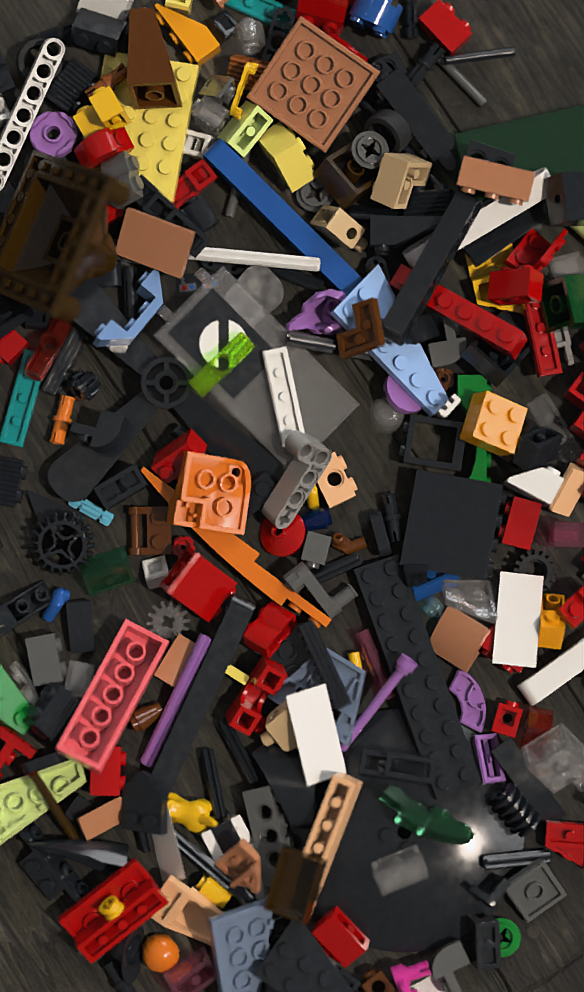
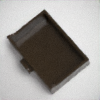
(295, 884)

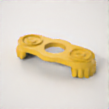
(249, 68)

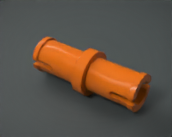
(62, 420)

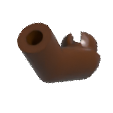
(346, 545)

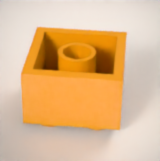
(493, 423)

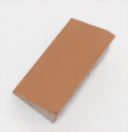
(101, 818)

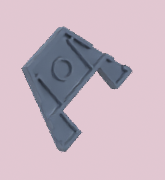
(352, 678)

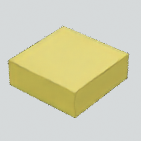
(237, 674)

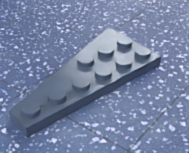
(240, 946)

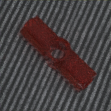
(43, 358)

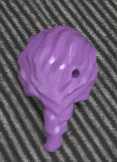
(316, 314)

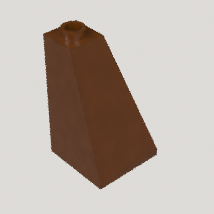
(149, 66)

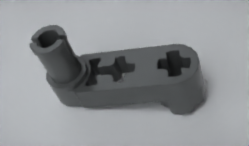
(301, 576)

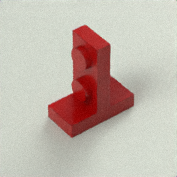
(14, 742)

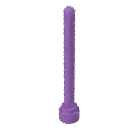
(404, 666)

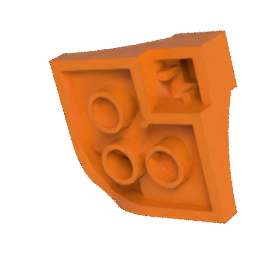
(210, 494)

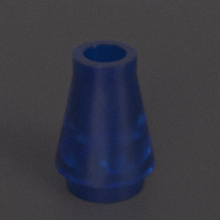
(317, 519)

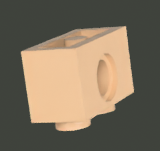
(336, 494)

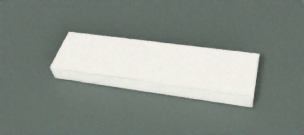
(282, 392)

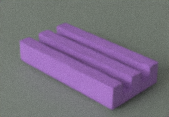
(488, 759)

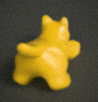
(191, 814)

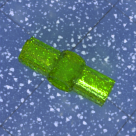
(233, 353)

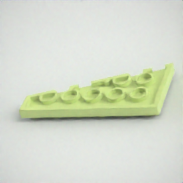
(23, 803)

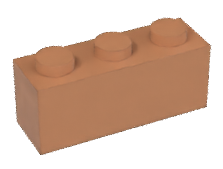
(495, 180)

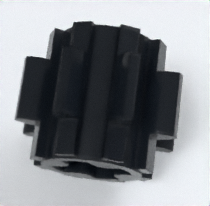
(84, 385)

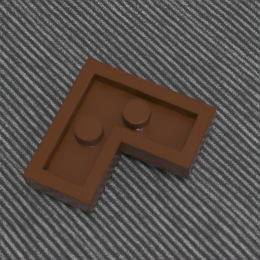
(368, 331)

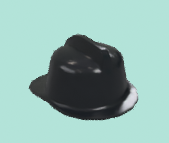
(129, 954)

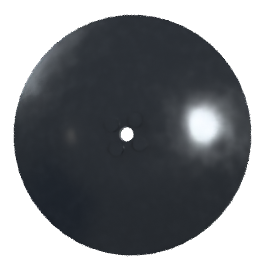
(431, 909)

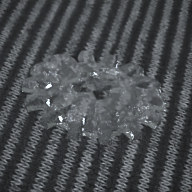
(171, 612)

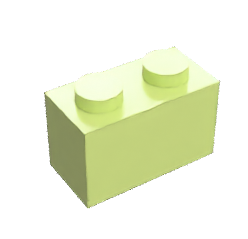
(244, 133)

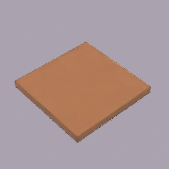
(313, 84)

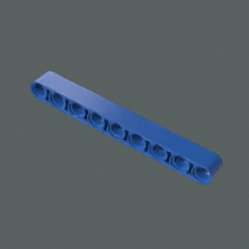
(280, 215)

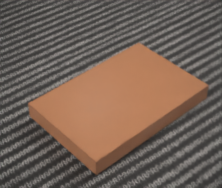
(155, 242)

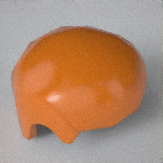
(160, 952)

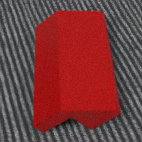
(138, 894)

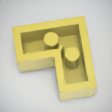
(287, 156)

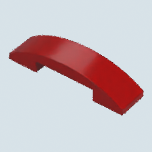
(192, 183)

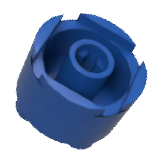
(375, 14)

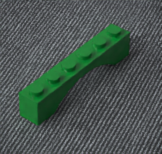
(465, 387)

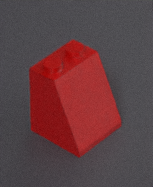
(198, 584)

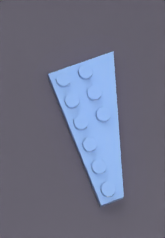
(404, 363)

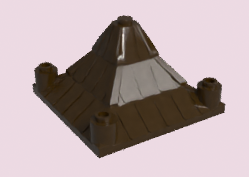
(57, 233)

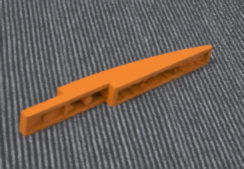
(243, 559)

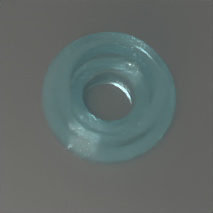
(433, 607)

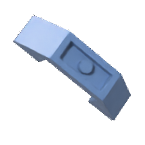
(115, 335)

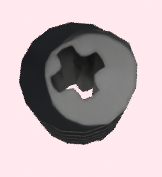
(517, 808)

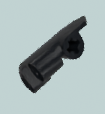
(288, 782)

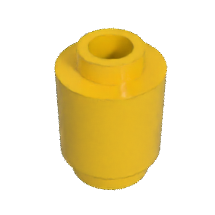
(213, 891)

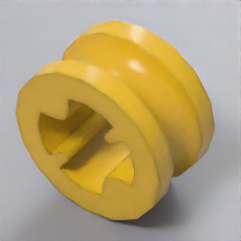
(111, 907)

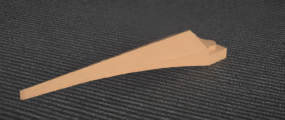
(186, 910)

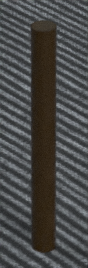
(53, 806)

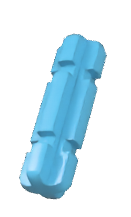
(93, 511)

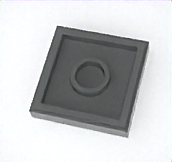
(534, 889)

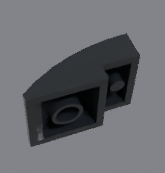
(489, 361)

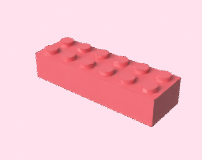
(112, 697)

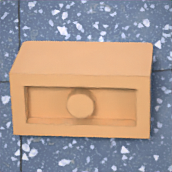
(569, 491)

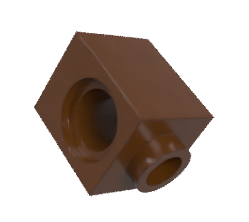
(373, 975)

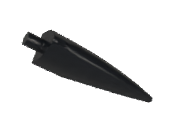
(98, 855)

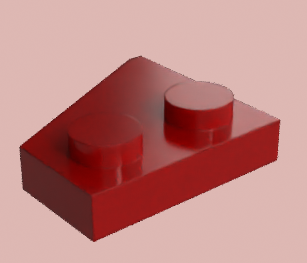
(566, 839)

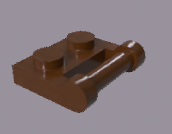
(158, 532)

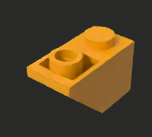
(551, 624)

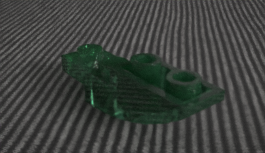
(431, 824)

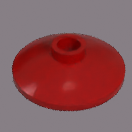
(287, 542)

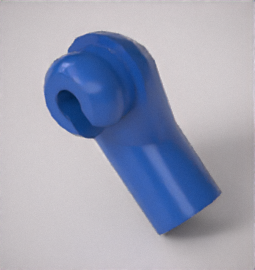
(57, 600)

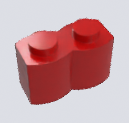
(270, 629)

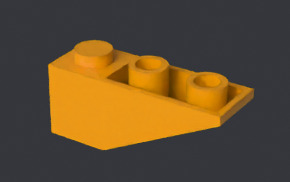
(192, 36)

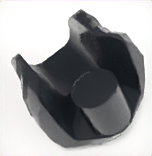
(278, 928)

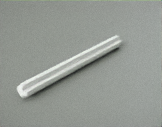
(258, 258)

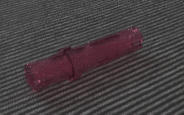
(373, 660)

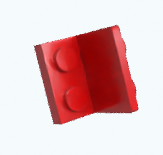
(535, 250)

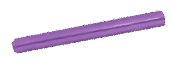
(176, 700)

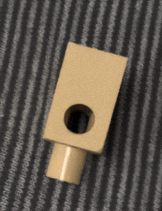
(339, 228)
(280, 728)

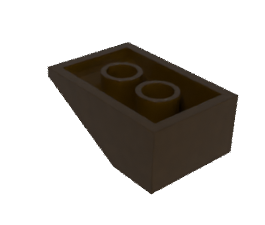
(345, 177)

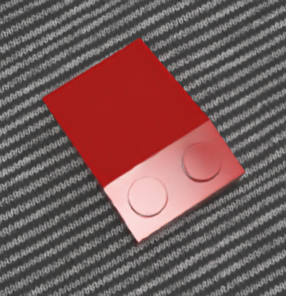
(324, 14)

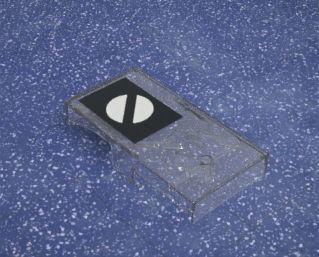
(211, 321)

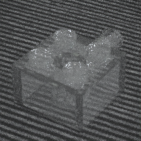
(556, 759)

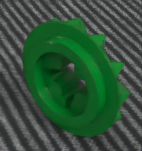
(513, 935)

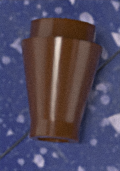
(145, 716)

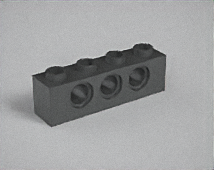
(260, 825)

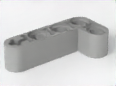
(298, 479)

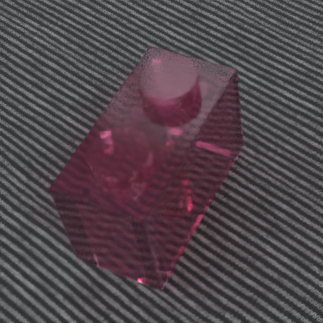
(566, 535)
(192, 973)

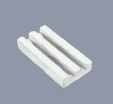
(451, 403)

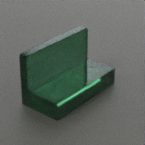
(107, 571)

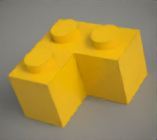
(103, 113)

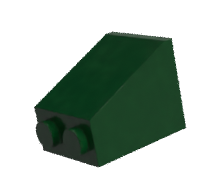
(563, 303)

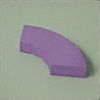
(471, 700)

